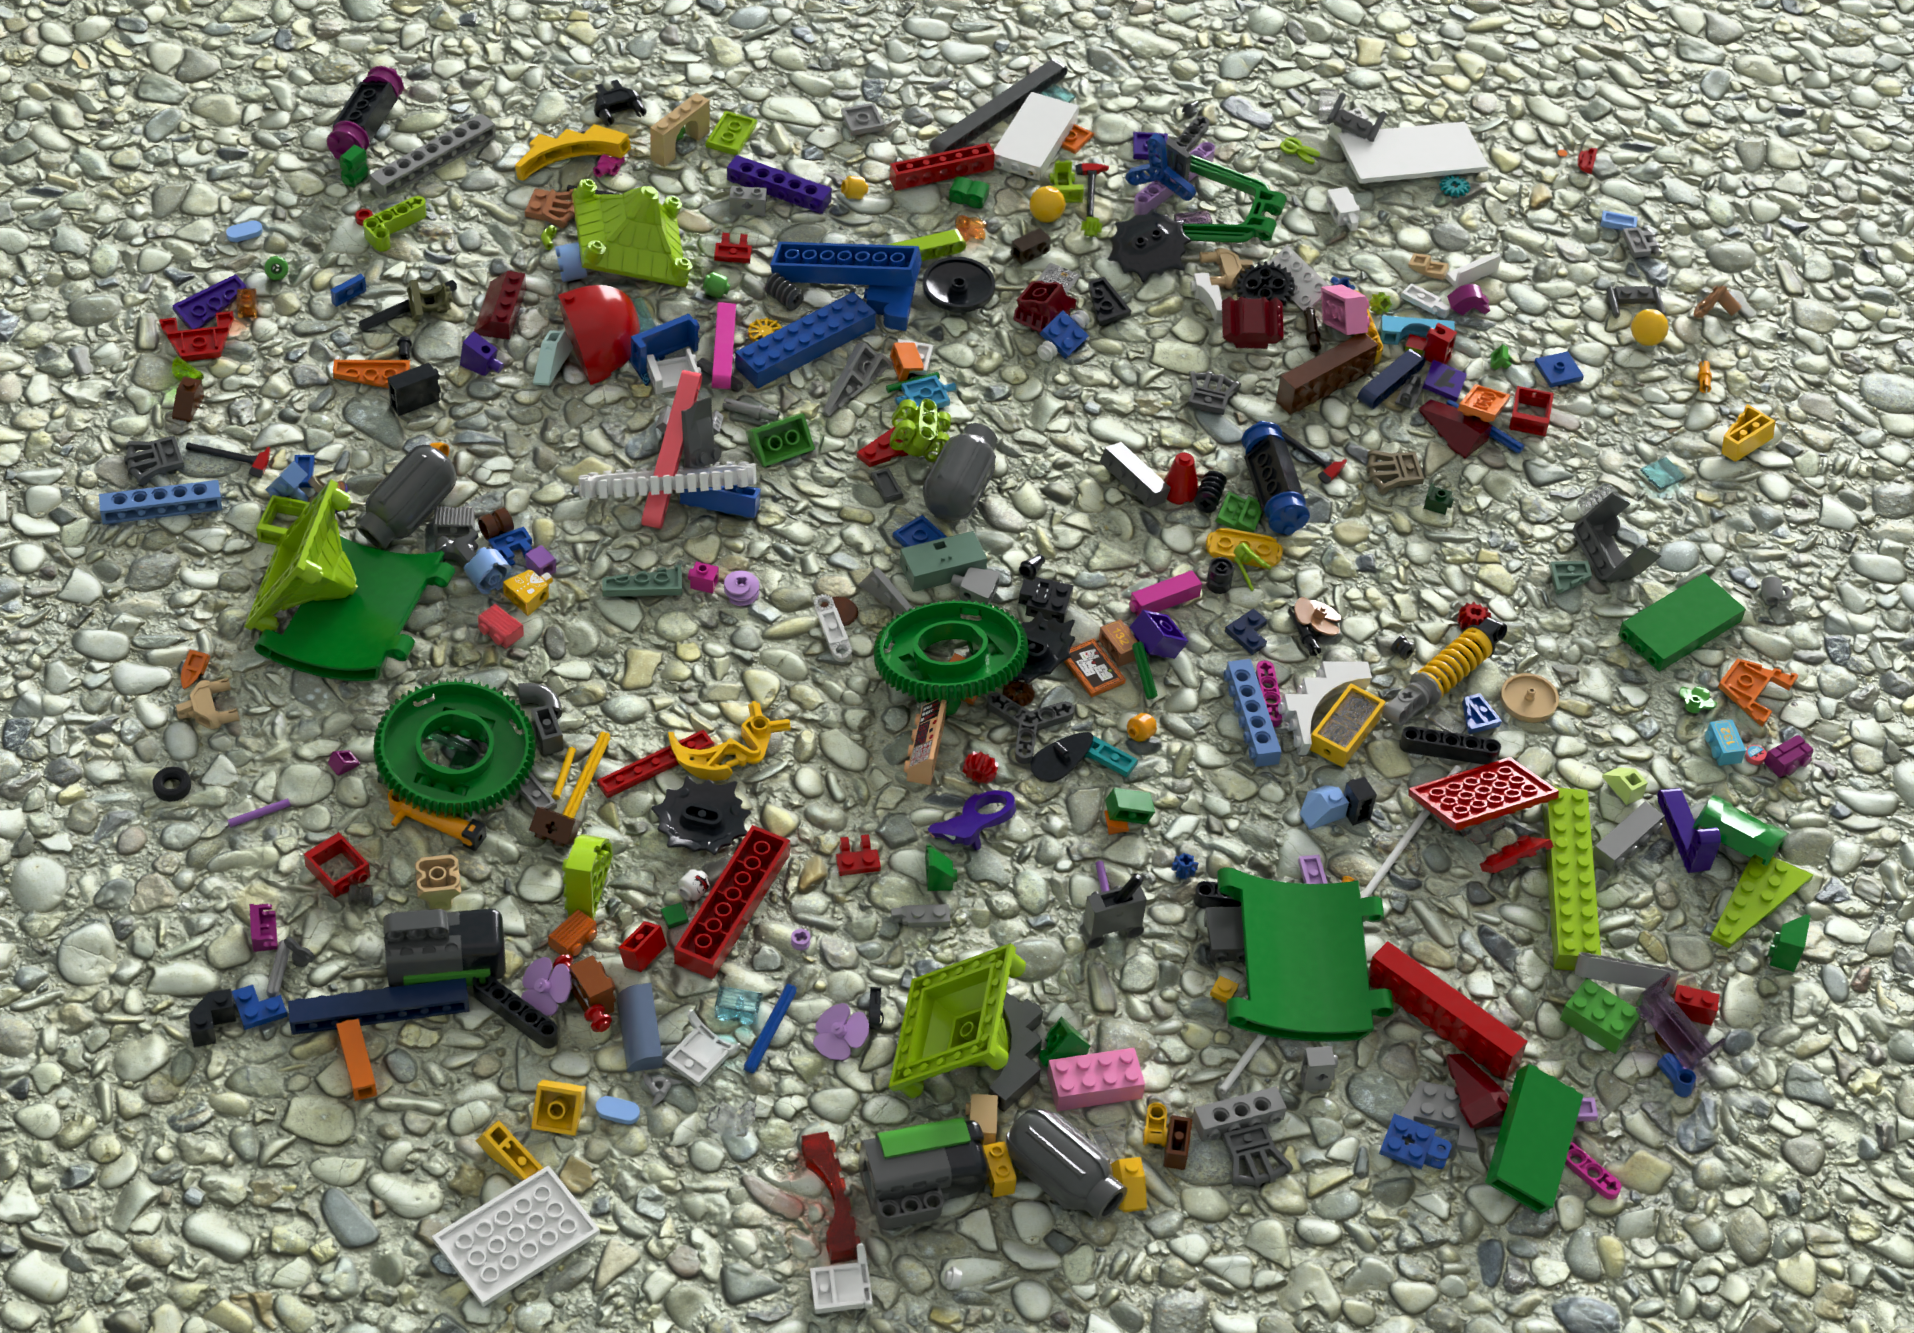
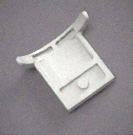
(700, 1052)
(842, 1285)

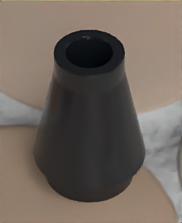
(1031, 566)

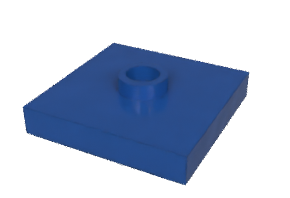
(1559, 369)

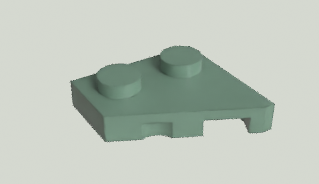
(1569, 574)

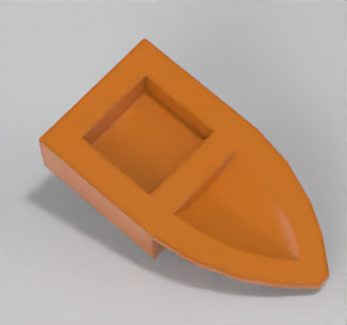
(193, 667)

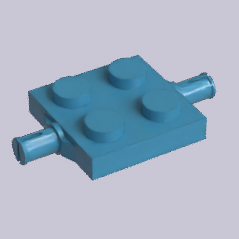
(926, 388)

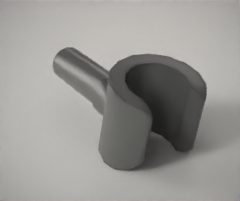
(1188, 108)

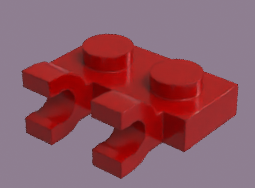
(733, 252)
(857, 862)

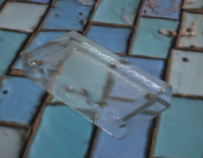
(1445, 720)

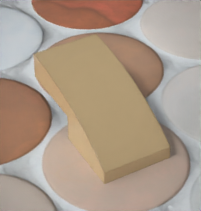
(1423, 264)

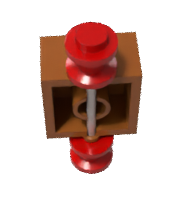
(591, 990)

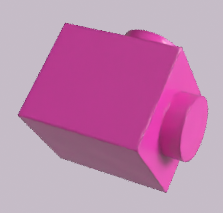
(703, 577)

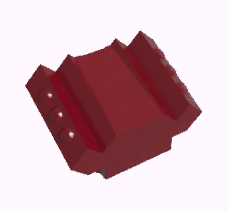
(1041, 304)
(1252, 322)

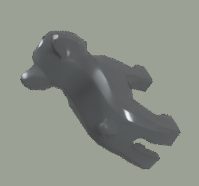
(460, 549)

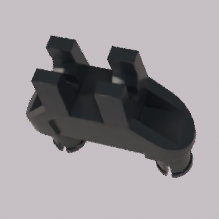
(616, 100)

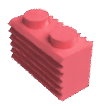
(500, 626)

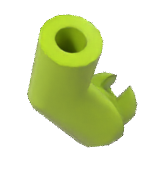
(547, 236)

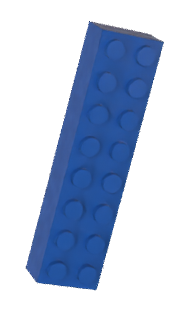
(847, 263)
(805, 340)

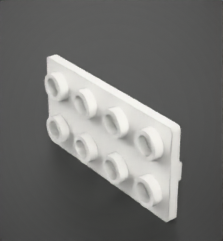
(1306, 280)

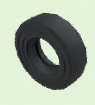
(171, 794)

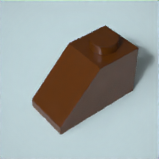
(187, 399)

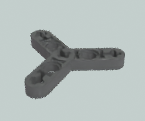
(1023, 715)

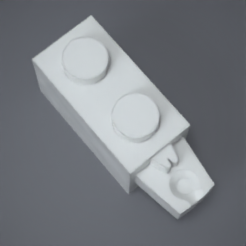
(1343, 207)

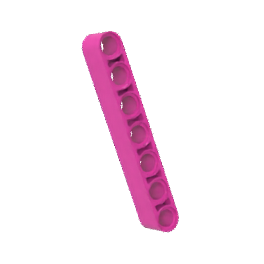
(723, 346)

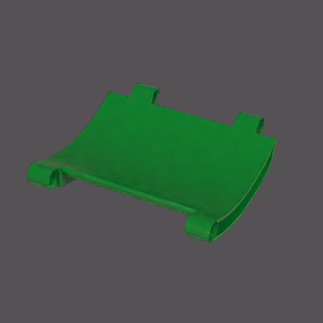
(357, 633)
(1305, 959)

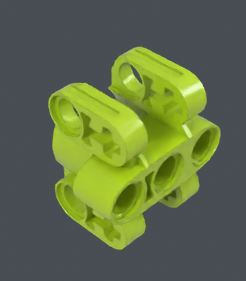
(920, 428)

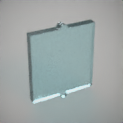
(1058, 93)
(1663, 473)

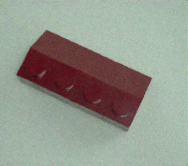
(501, 305)

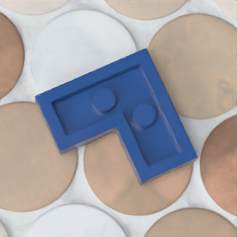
(256, 1012)

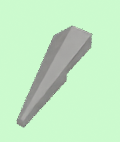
(859, 371)

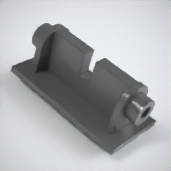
(1410, 392)

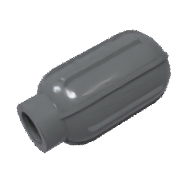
(961, 473)
(407, 496)
(1064, 1163)

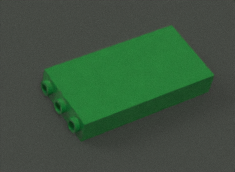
(1681, 622)
(1534, 1139)

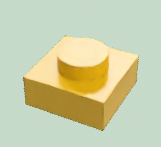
(1224, 989)

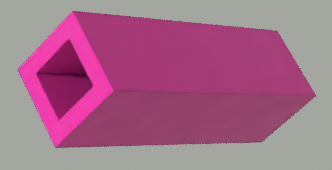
(1166, 593)

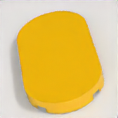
(1225, 540)

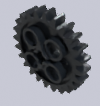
(1267, 282)

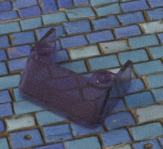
(1675, 1026)

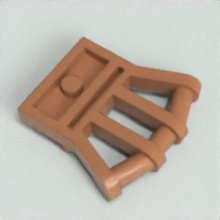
(543, 205)

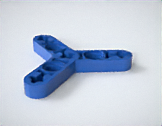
(1157, 145)

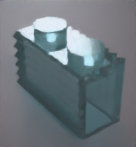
(738, 1005)

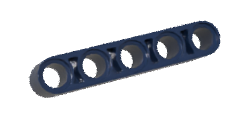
(1391, 379)

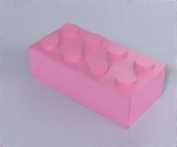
(1345, 309)
(1095, 1079)

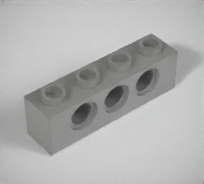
(1247, 1105)

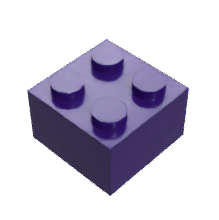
(1158, 634)

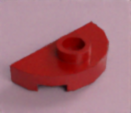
(1586, 160)

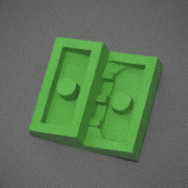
(1239, 513)

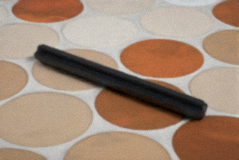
(395, 311)

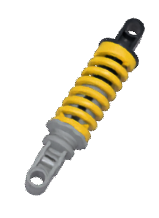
(1445, 670)

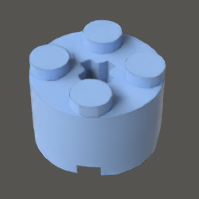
(570, 262)
(488, 570)

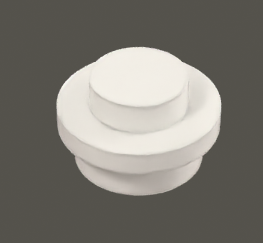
(953, 1278)

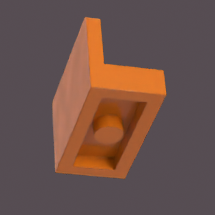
(905, 359)

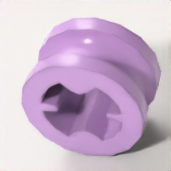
(803, 944)

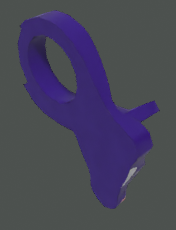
(967, 827)

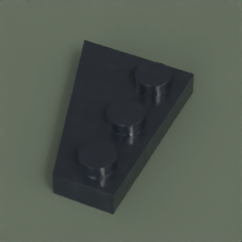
(1107, 302)

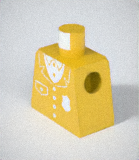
(527, 590)

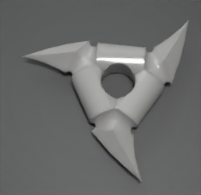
(659, 1094)

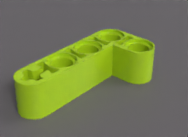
(381, 225)

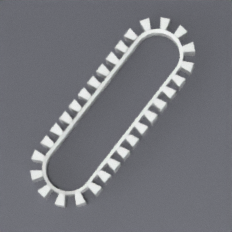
(644, 481)

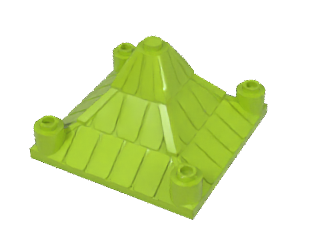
(630, 234)
(306, 562)
(955, 1019)

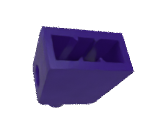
(479, 355)

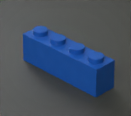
(736, 501)

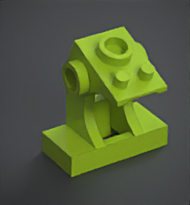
(1062, 180)

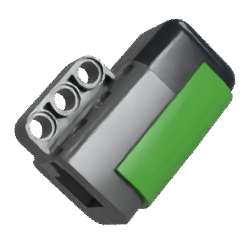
(443, 946)

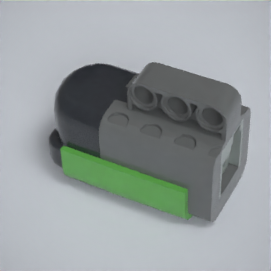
(922, 1168)

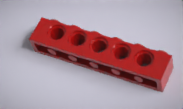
(941, 166)

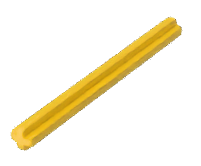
(587, 774)

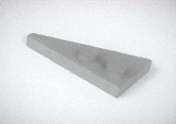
(882, 588)

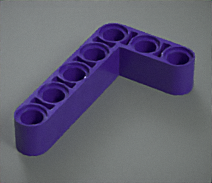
(1694, 846)

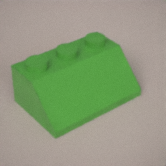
(780, 439)

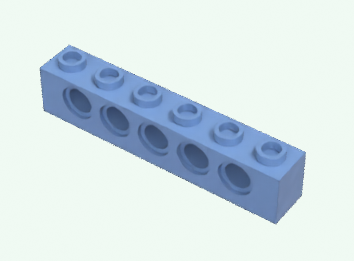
(160, 502)
(1252, 713)

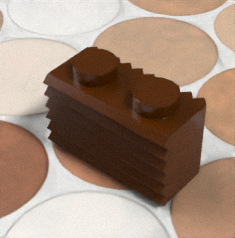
(1177, 1142)

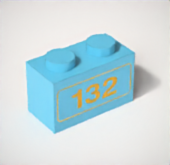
(1725, 742)

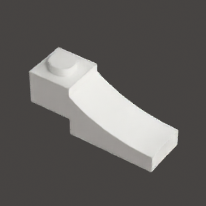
(1208, 294)

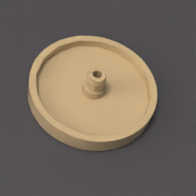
(1529, 697)

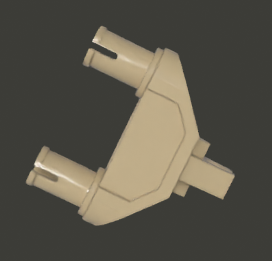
(1229, 266)
(202, 706)

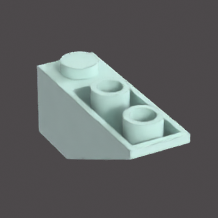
(552, 355)

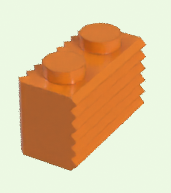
(573, 934)

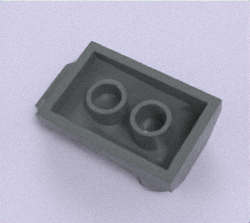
(699, 435)

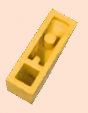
(508, 1151)

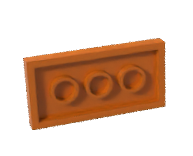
(1483, 403)

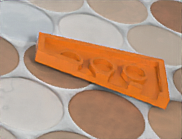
(369, 371)

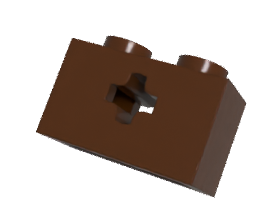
(566, 826)

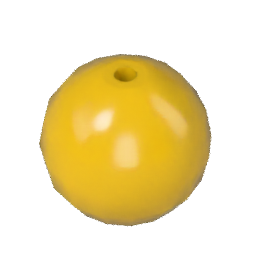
(1047, 204)
(1649, 327)

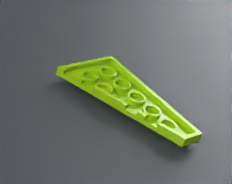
(1757, 896)

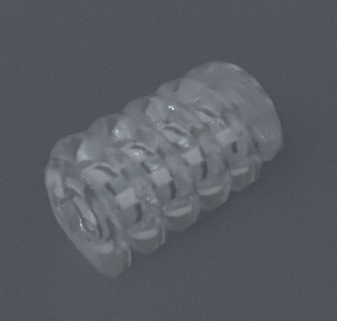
(1594, 497)

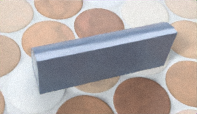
(639, 1028)

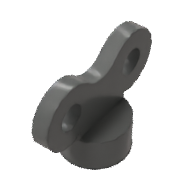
(301, 956)

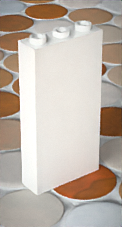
(1035, 136)

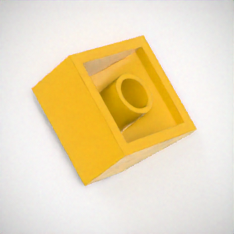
(558, 1107)

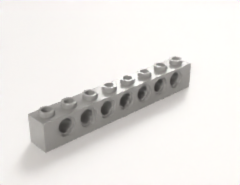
(432, 156)

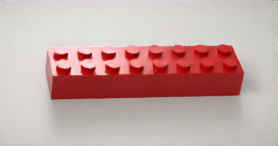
(732, 902)
(1447, 1011)

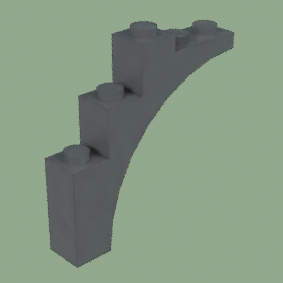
(1020, 1071)

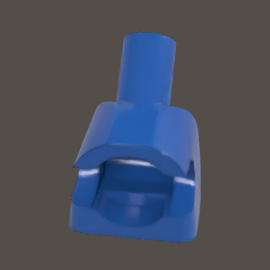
(1344, 281)

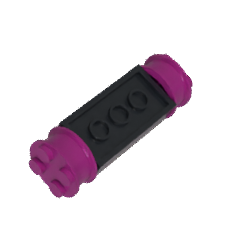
(365, 110)

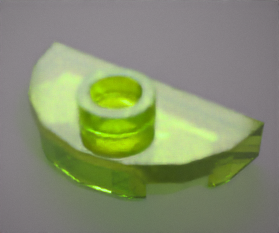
(183, 369)

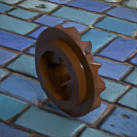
(1023, 698)

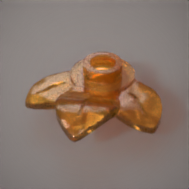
(970, 227)

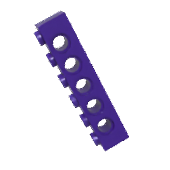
(779, 184)

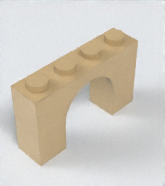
(693, 114)

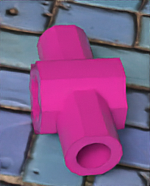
(608, 165)

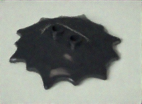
(1149, 244)
(1047, 646)
(701, 816)

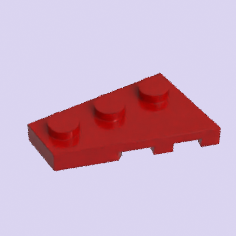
(879, 450)
(1523, 847)

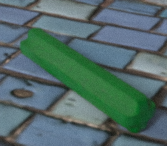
(1144, 670)

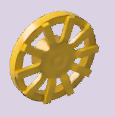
(763, 330)

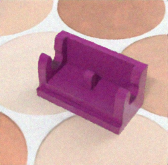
(263, 927)

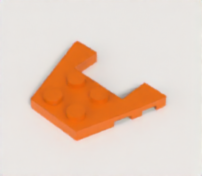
(1747, 681)

